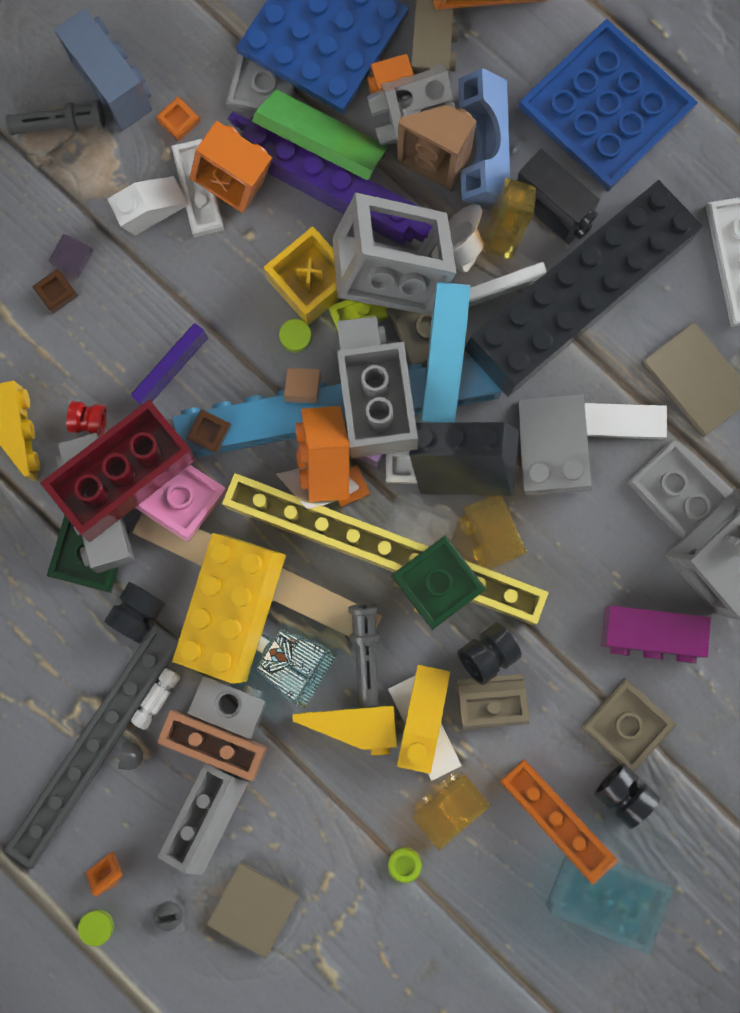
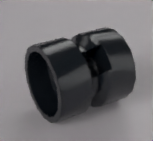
(134, 612)
(494, 650)
(630, 799)

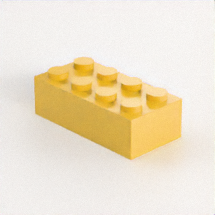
(229, 608)

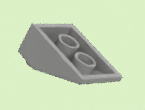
(554, 445)

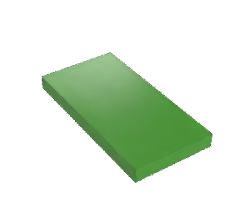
(320, 134)

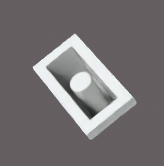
(147, 203)

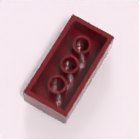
(118, 471)

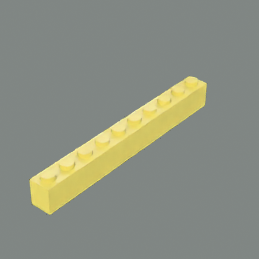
(370, 543)

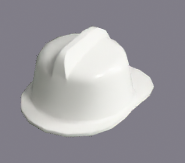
(465, 237)

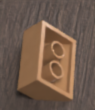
(436, 143)

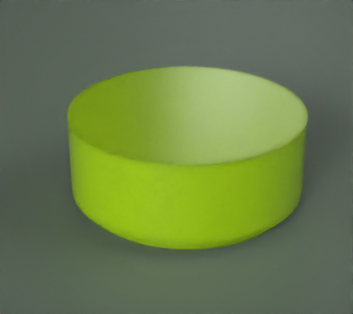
(295, 335)
(404, 864)
(96, 927)

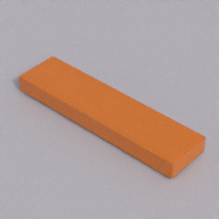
(559, 822)

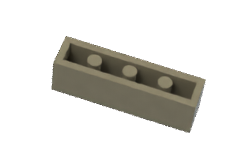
(433, 37)

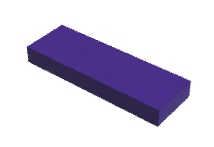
(170, 365)

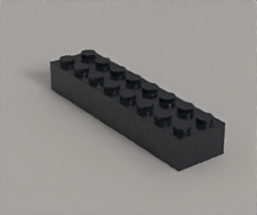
(582, 288)

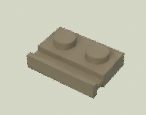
(495, 704)

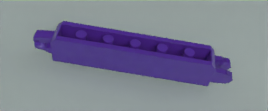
(328, 181)

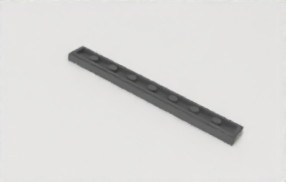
(92, 748)

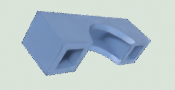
(486, 99)

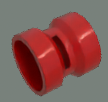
(86, 418)

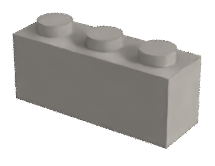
(202, 820)

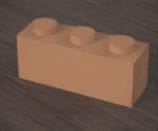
(212, 744)

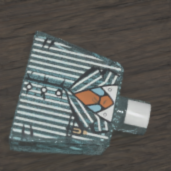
(293, 665)

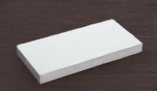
(725, 232)

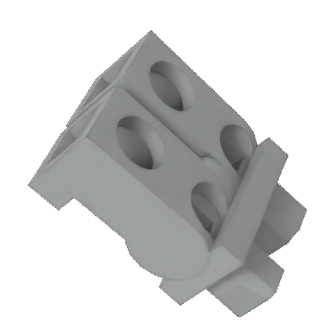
(408, 97)

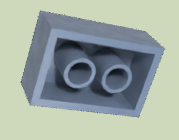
(105, 68)

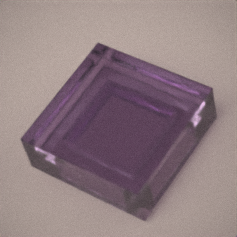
(71, 255)

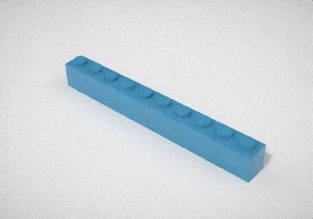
(273, 420)

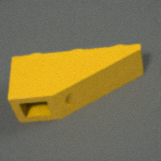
(17, 430)

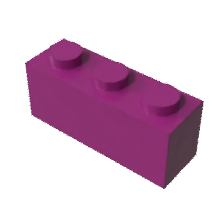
(655, 633)

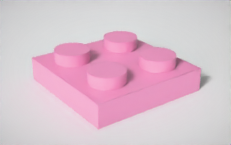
(183, 502)

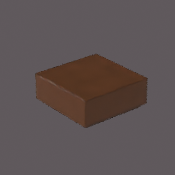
(55, 291)
(208, 431)

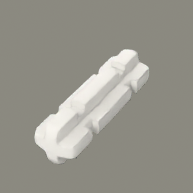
(155, 699)

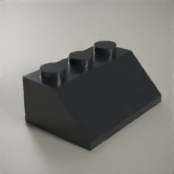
(466, 458)

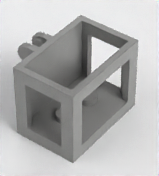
(389, 273)
(716, 565)

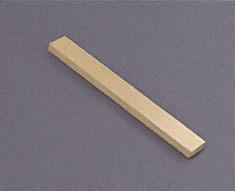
(290, 591)

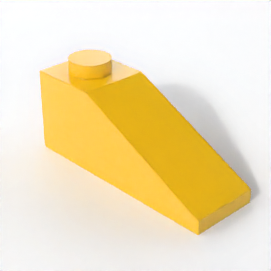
(423, 719)
(360, 727)

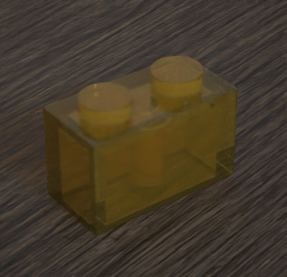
(509, 218)
(492, 531)
(449, 809)

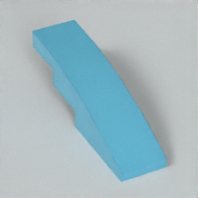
(445, 352)

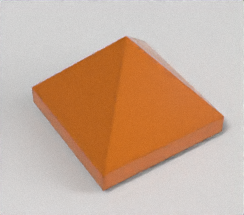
(104, 874)

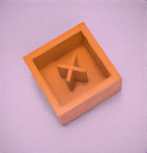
(230, 166)
(323, 454)

